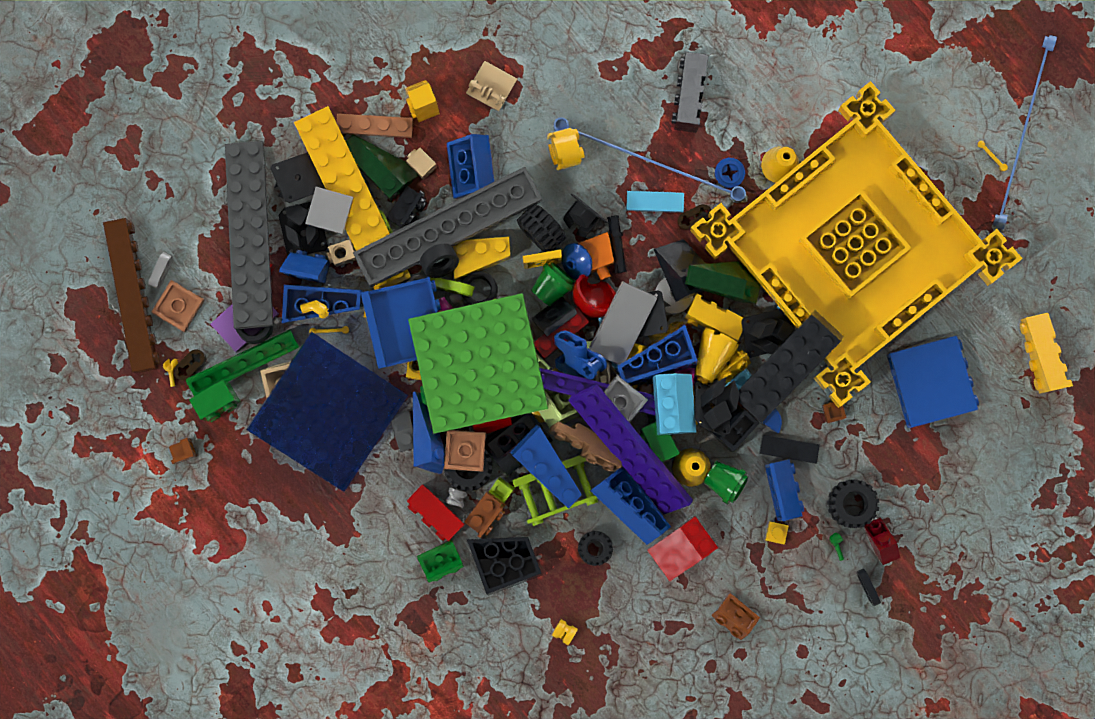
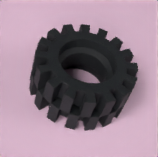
(595, 536)

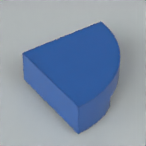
(773, 421)

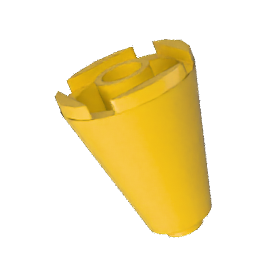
(778, 162)
(713, 355)
(683, 469)

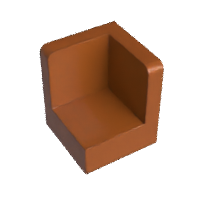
(182, 451)

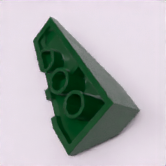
(382, 168)
(726, 280)

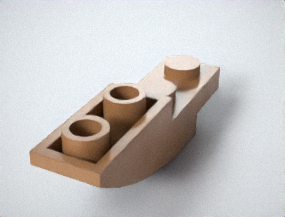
(592, 446)

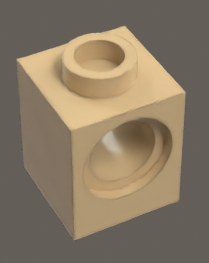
(421, 163)
(349, 257)

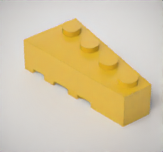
(1044, 353)

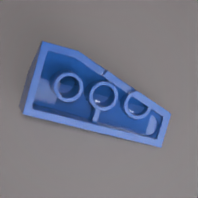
(427, 447)

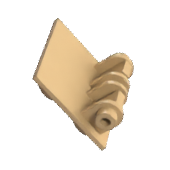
(491, 86)

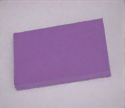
(224, 326)

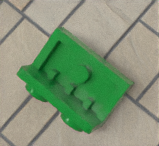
(440, 561)

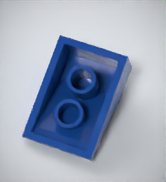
(306, 267)

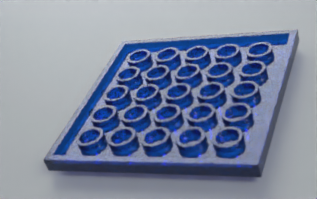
(327, 412)

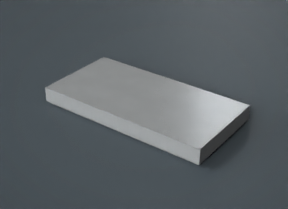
(622, 323)

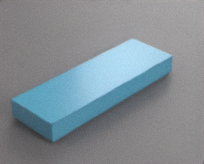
(655, 201)

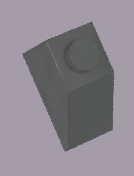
(403, 430)

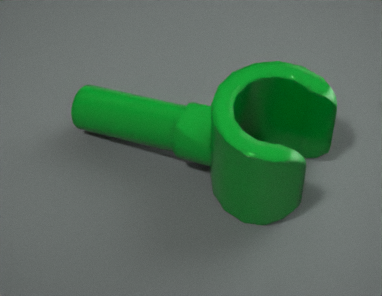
(835, 539)

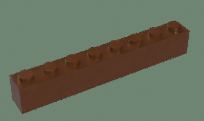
(131, 296)

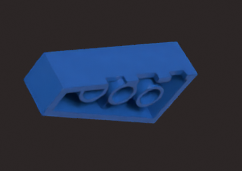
(336, 299)
(664, 357)
(542, 462)
(631, 505)

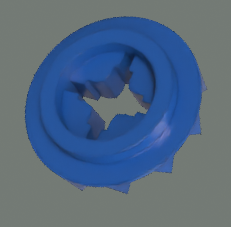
(734, 165)

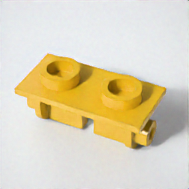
(738, 362)

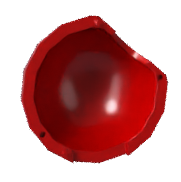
(592, 298)

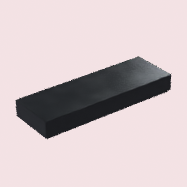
(789, 449)

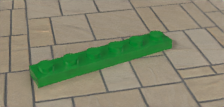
(243, 362)

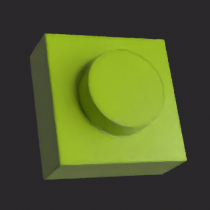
(501, 489)

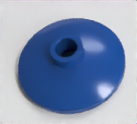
(576, 260)

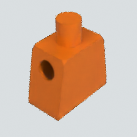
(601, 254)

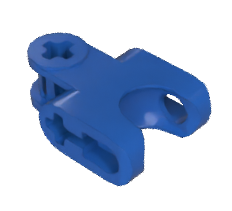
(577, 358)

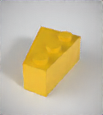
(480, 254)

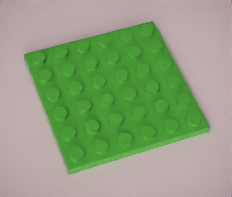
(478, 363)

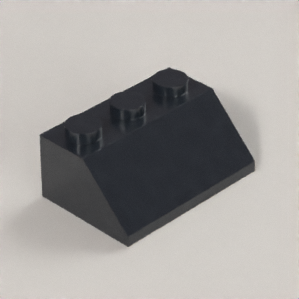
(504, 440)

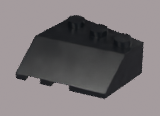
(504, 562)

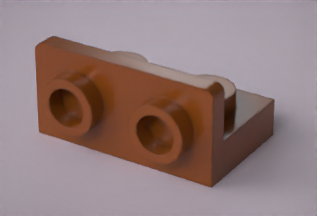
(485, 513)
(736, 617)

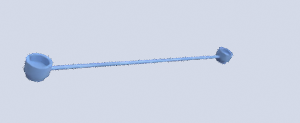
(1048, 44)
(737, 194)

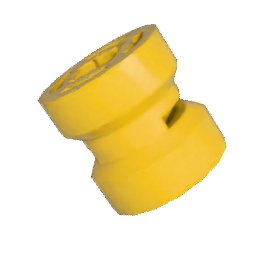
(561, 628)

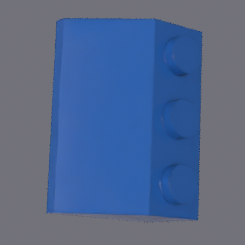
(470, 164)
(784, 490)

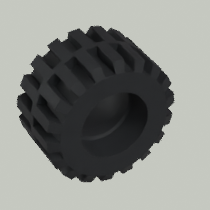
(541, 228)
(473, 483)
(869, 503)

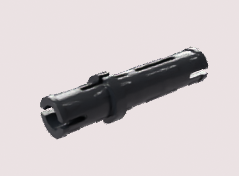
(616, 243)

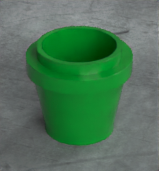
(552, 284)
(726, 481)

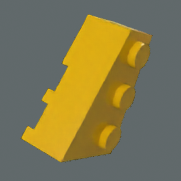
(421, 101)
(714, 318)

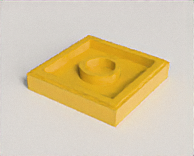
(540, 259)

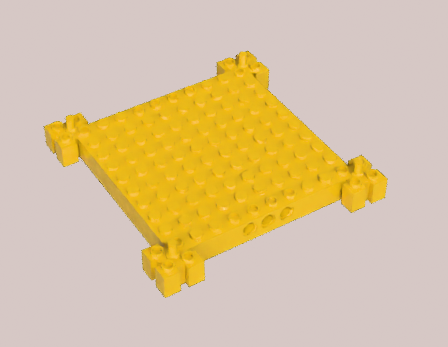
(856, 241)

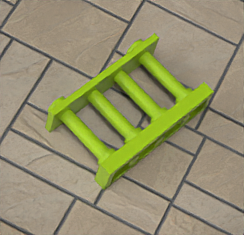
(523, 483)

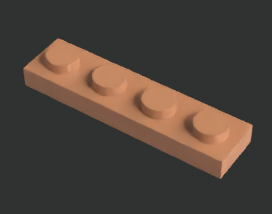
(375, 125)

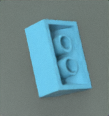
(674, 404)

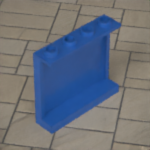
(388, 317)
(932, 381)

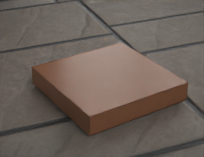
(177, 306)
(465, 450)

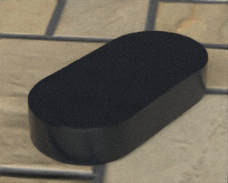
(868, 587)

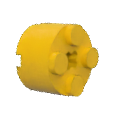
(565, 148)

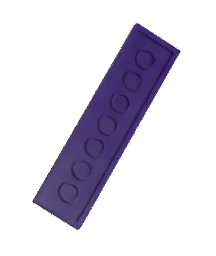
(630, 449)

